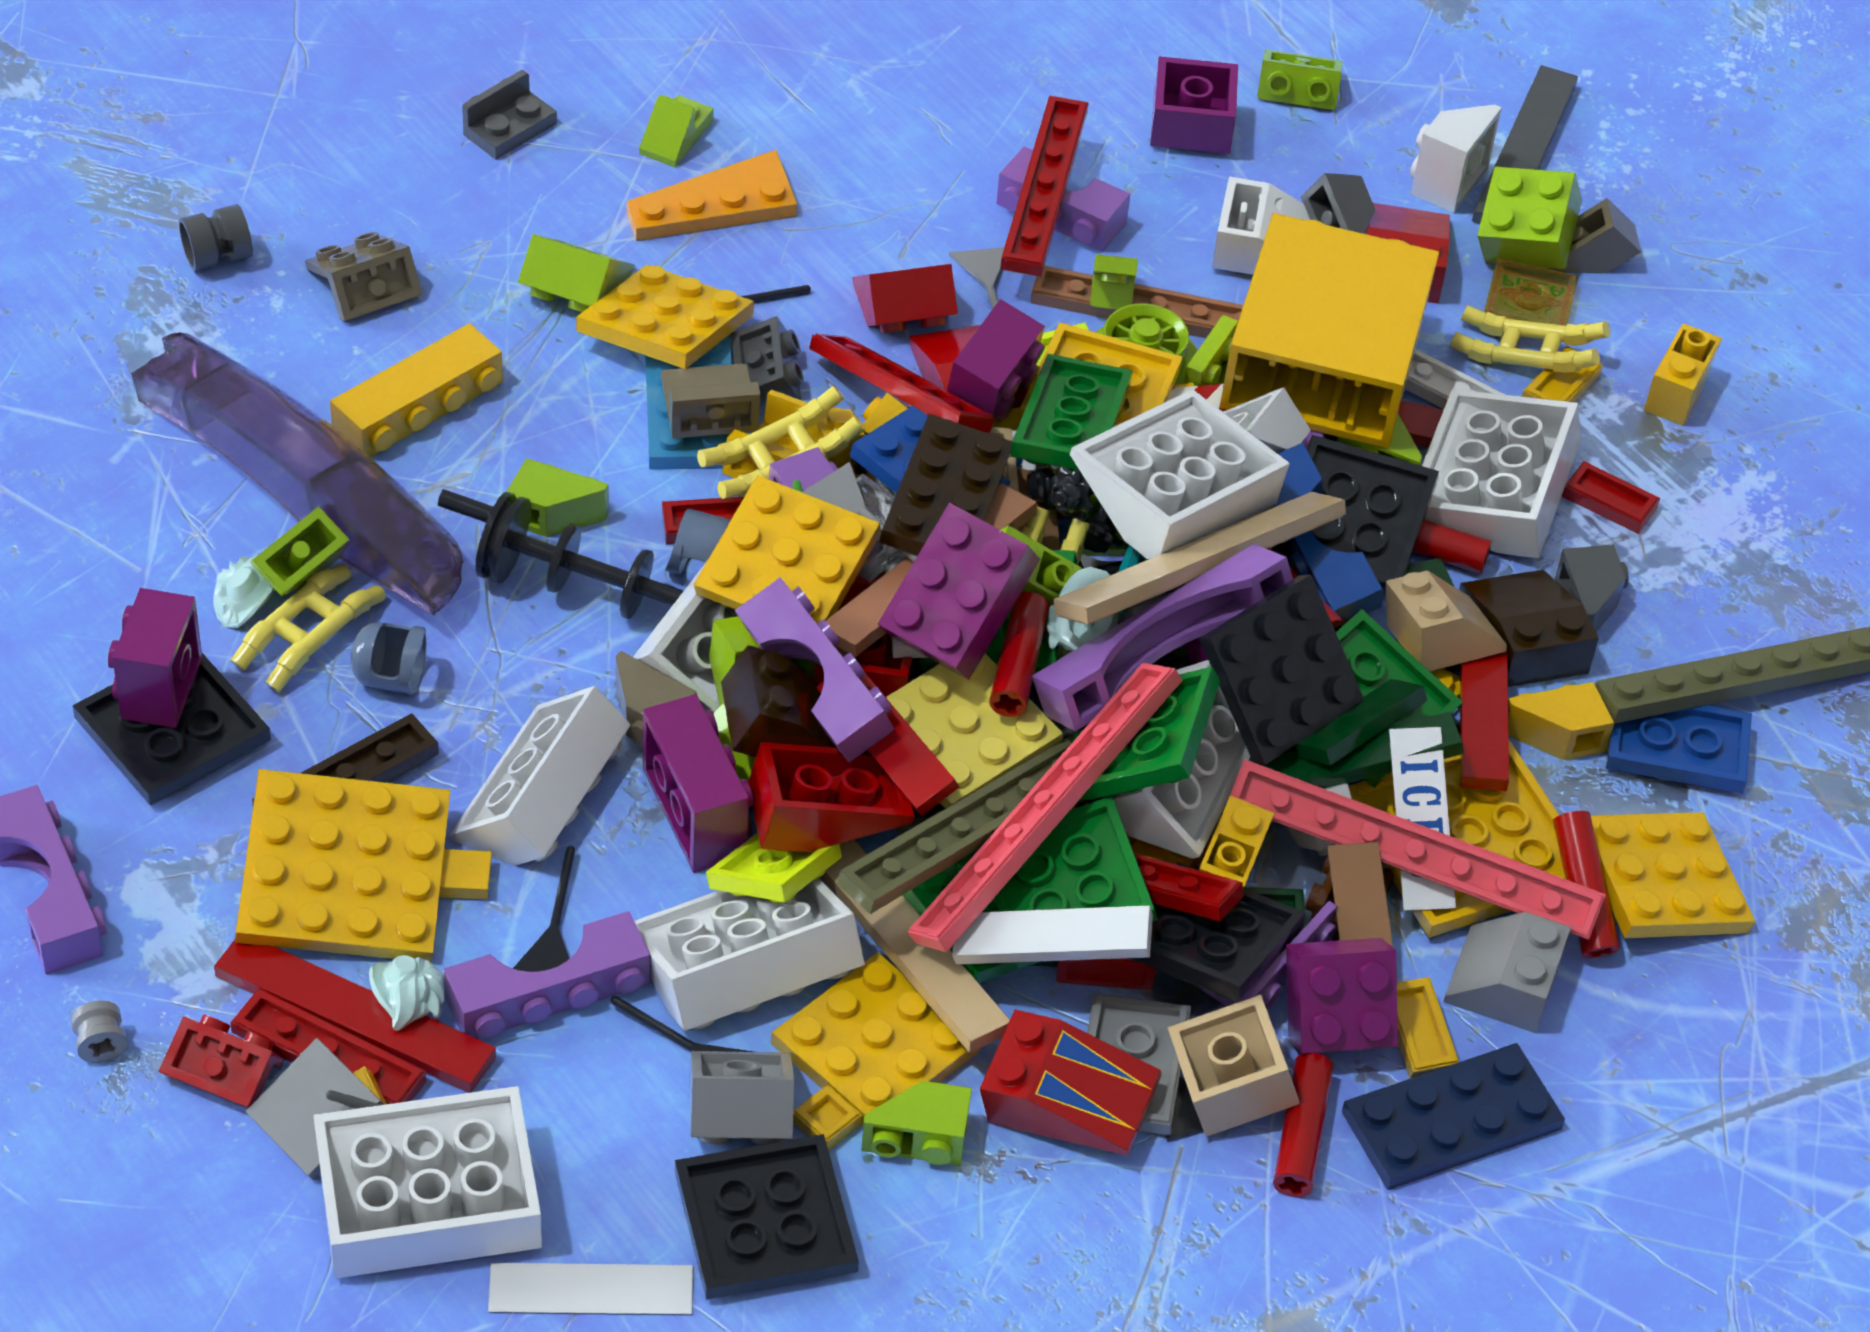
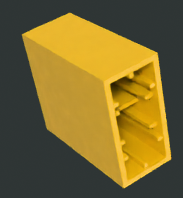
(1332, 325)

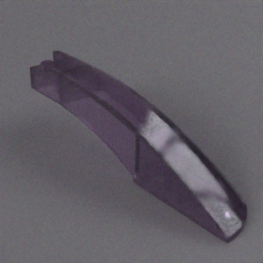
(304, 466)

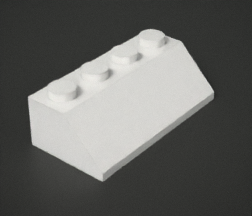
(683, 643)
(543, 778)
(1185, 812)

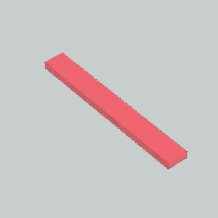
(1044, 807)
(1419, 849)

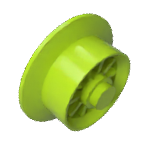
(1154, 328)

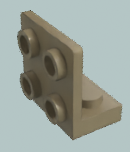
(367, 274)
(710, 400)

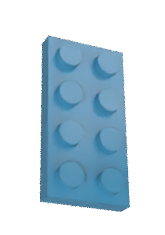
(677, 452)

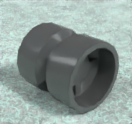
(215, 237)

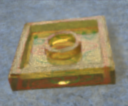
(1530, 293)

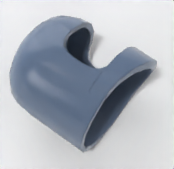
(695, 539)
(389, 657)

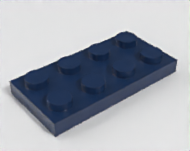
(1452, 1115)

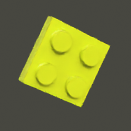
(769, 872)

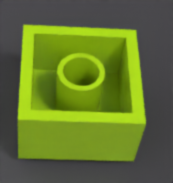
(1530, 217)

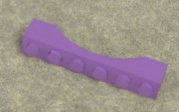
(1088, 677)

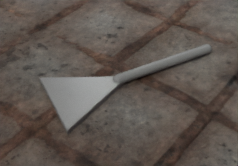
(983, 266)
(843, 491)

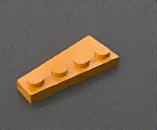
(722, 198)

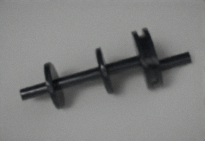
(506, 538)

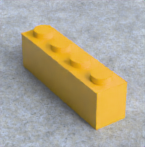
(418, 390)

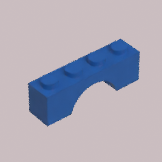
(1340, 577)

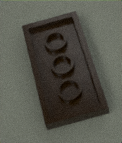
(946, 466)

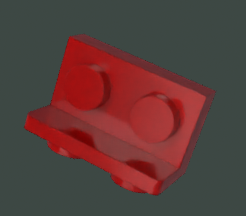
(219, 1062)

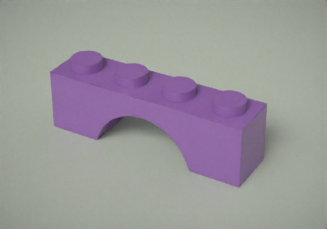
(845, 709)
(60, 920)
(494, 997)

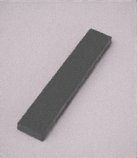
(1534, 125)

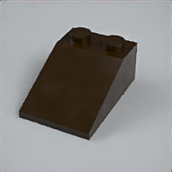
(1540, 623)
(770, 702)

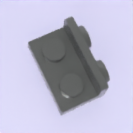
(506, 116)
(769, 356)

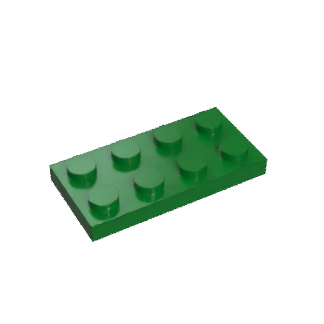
(1068, 407)

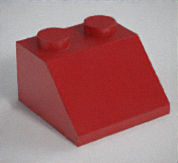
(907, 295)

